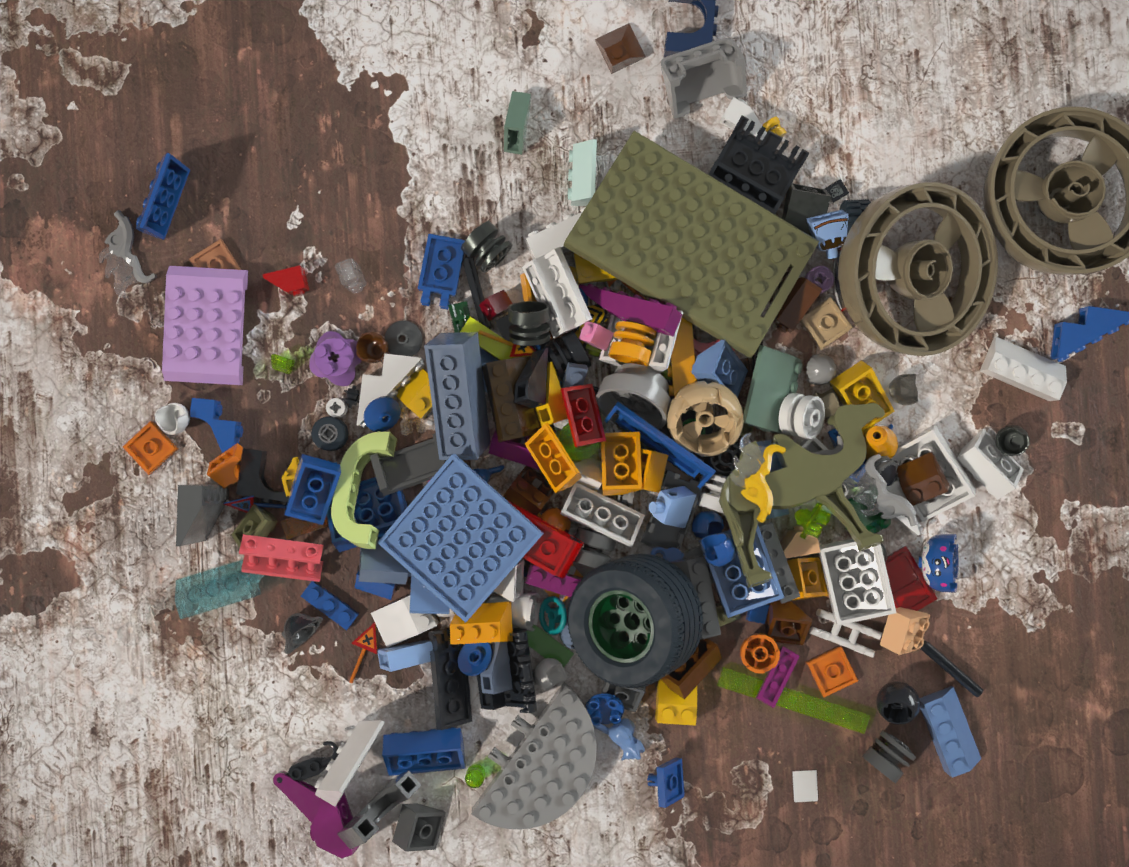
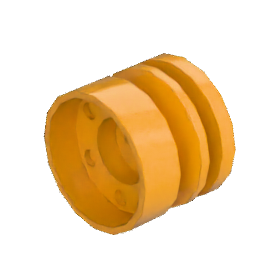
(632, 342)

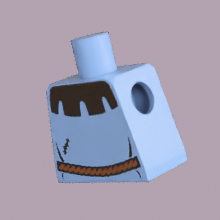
(830, 231)

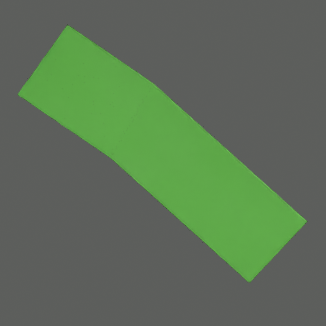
(548, 646)

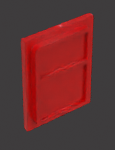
(907, 581)

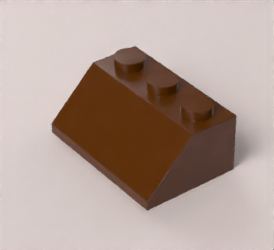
(690, 674)

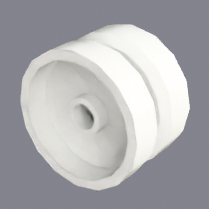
(801, 415)

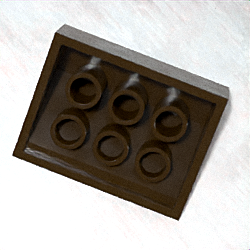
(510, 419)

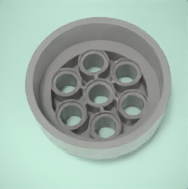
(637, 389)

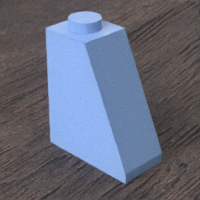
(404, 655)

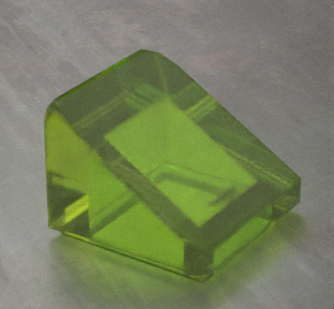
(282, 364)

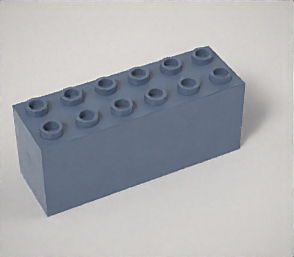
(458, 395)

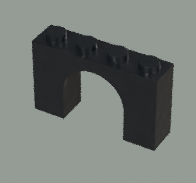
(252, 478)

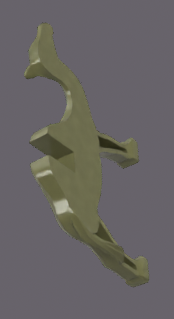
(801, 480)

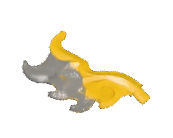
(752, 473)

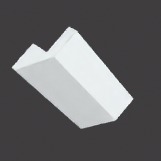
(555, 285)

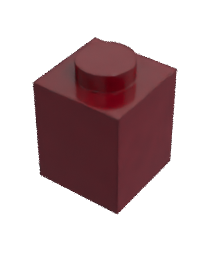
(495, 305)

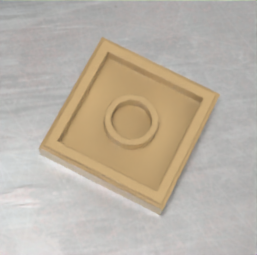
(826, 323)

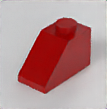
(291, 280)

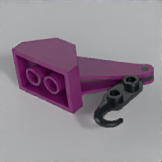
(325, 818)

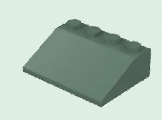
(772, 381)

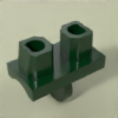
(459, 315)

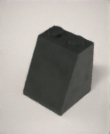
(804, 203)

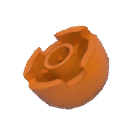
(759, 653)

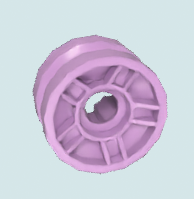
(825, 274)

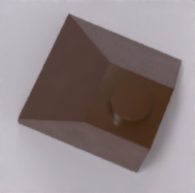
(620, 48)
(787, 623)

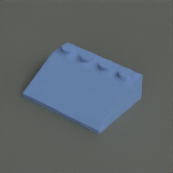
(732, 584)

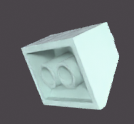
(582, 173)

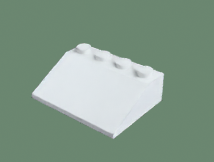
(960, 484)
(856, 581)
(348, 761)

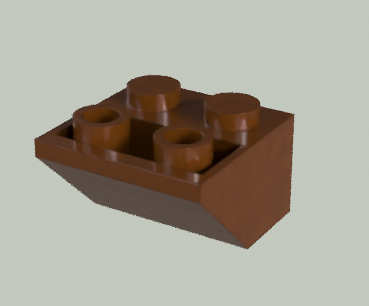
(529, 491)

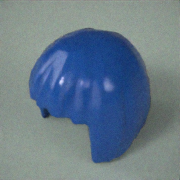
(707, 523)
(719, 549)

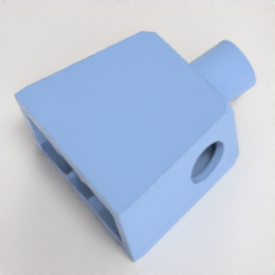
(673, 506)

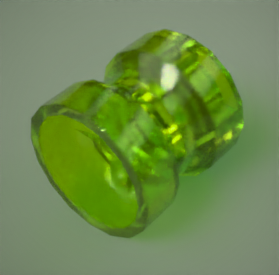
(475, 780)

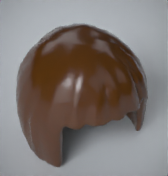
(371, 347)

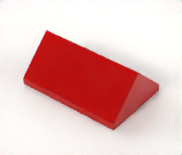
(583, 415)

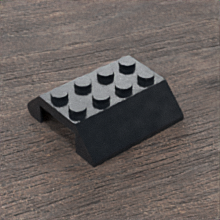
(757, 166)
(523, 690)

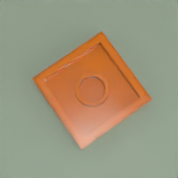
(150, 447)
(832, 671)

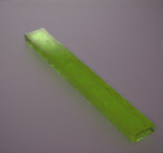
(797, 701)

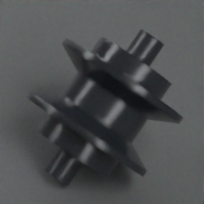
(352, 396)

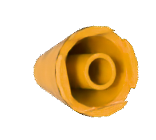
(880, 441)

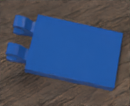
(441, 269)

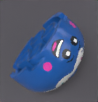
(940, 562)

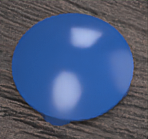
(605, 709)

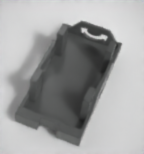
(667, 536)

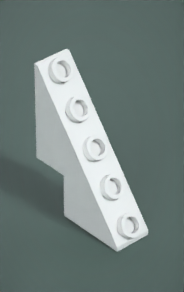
(395, 374)

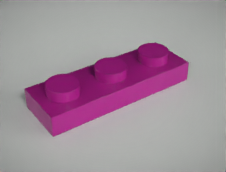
(777, 678)

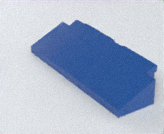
(661, 443)

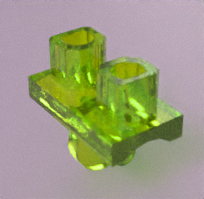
(809, 519)

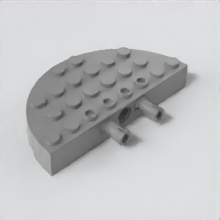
(545, 769)

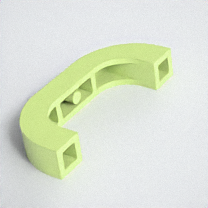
(348, 485)

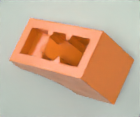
(225, 467)

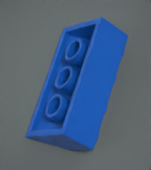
(424, 751)

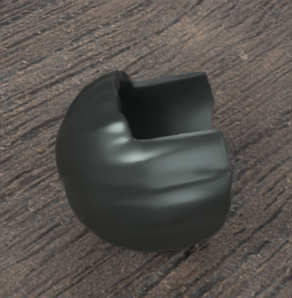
(1012, 440)

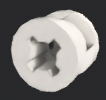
(339, 410)

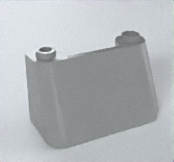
(703, 74)

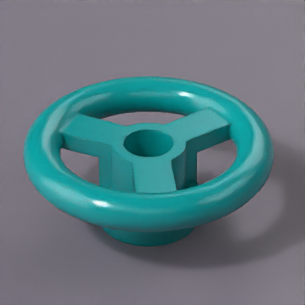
(555, 615)

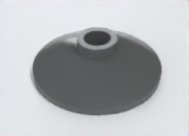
(410, 345)

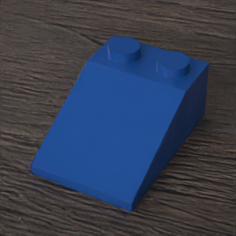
(312, 489)

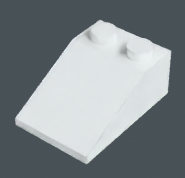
(398, 624)

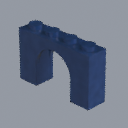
(679, 42)

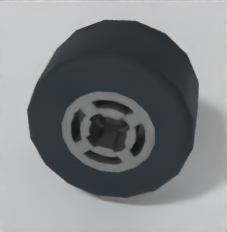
(336, 435)

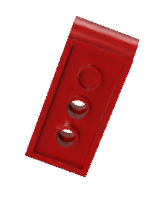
(554, 549)

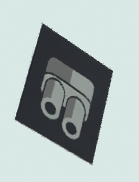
(837, 190)

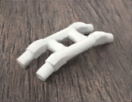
(851, 642)

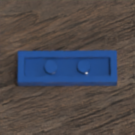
(330, 605)

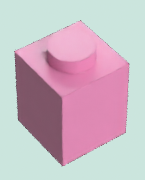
(596, 335)

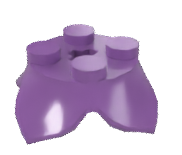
(341, 372)

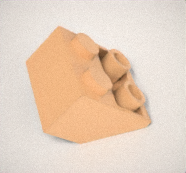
(905, 631)

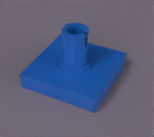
(669, 782)

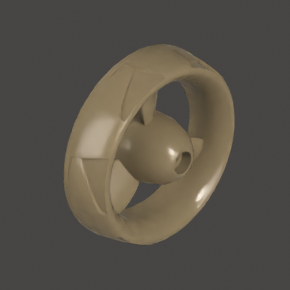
(1064, 195)
(920, 269)

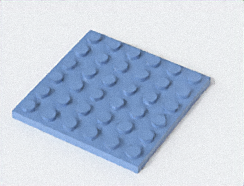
(460, 537)

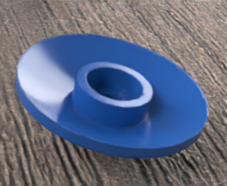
(378, 409)
(468, 658)

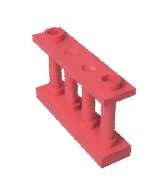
(281, 558)

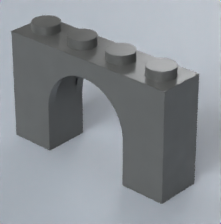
(364, 825)

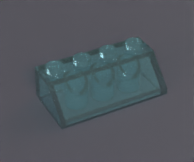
(214, 589)

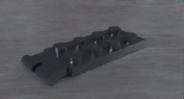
(449, 683)

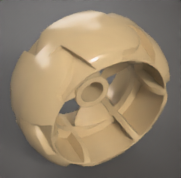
(701, 398)

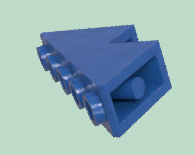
(1091, 325)

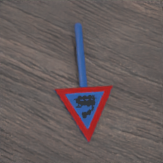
(246, 503)

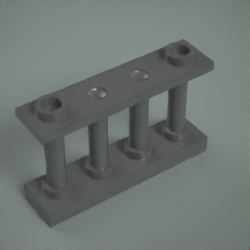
(779, 562)

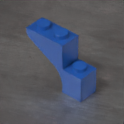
(226, 432)

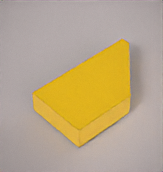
(288, 476)

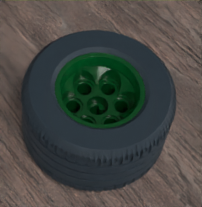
(659, 606)

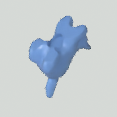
(623, 736)

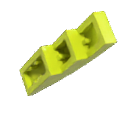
(495, 348)

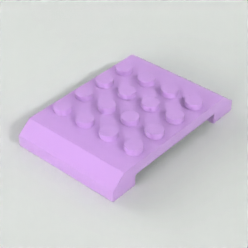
(204, 325)

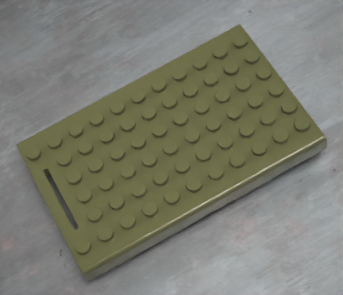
(691, 243)

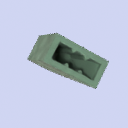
(516, 122)

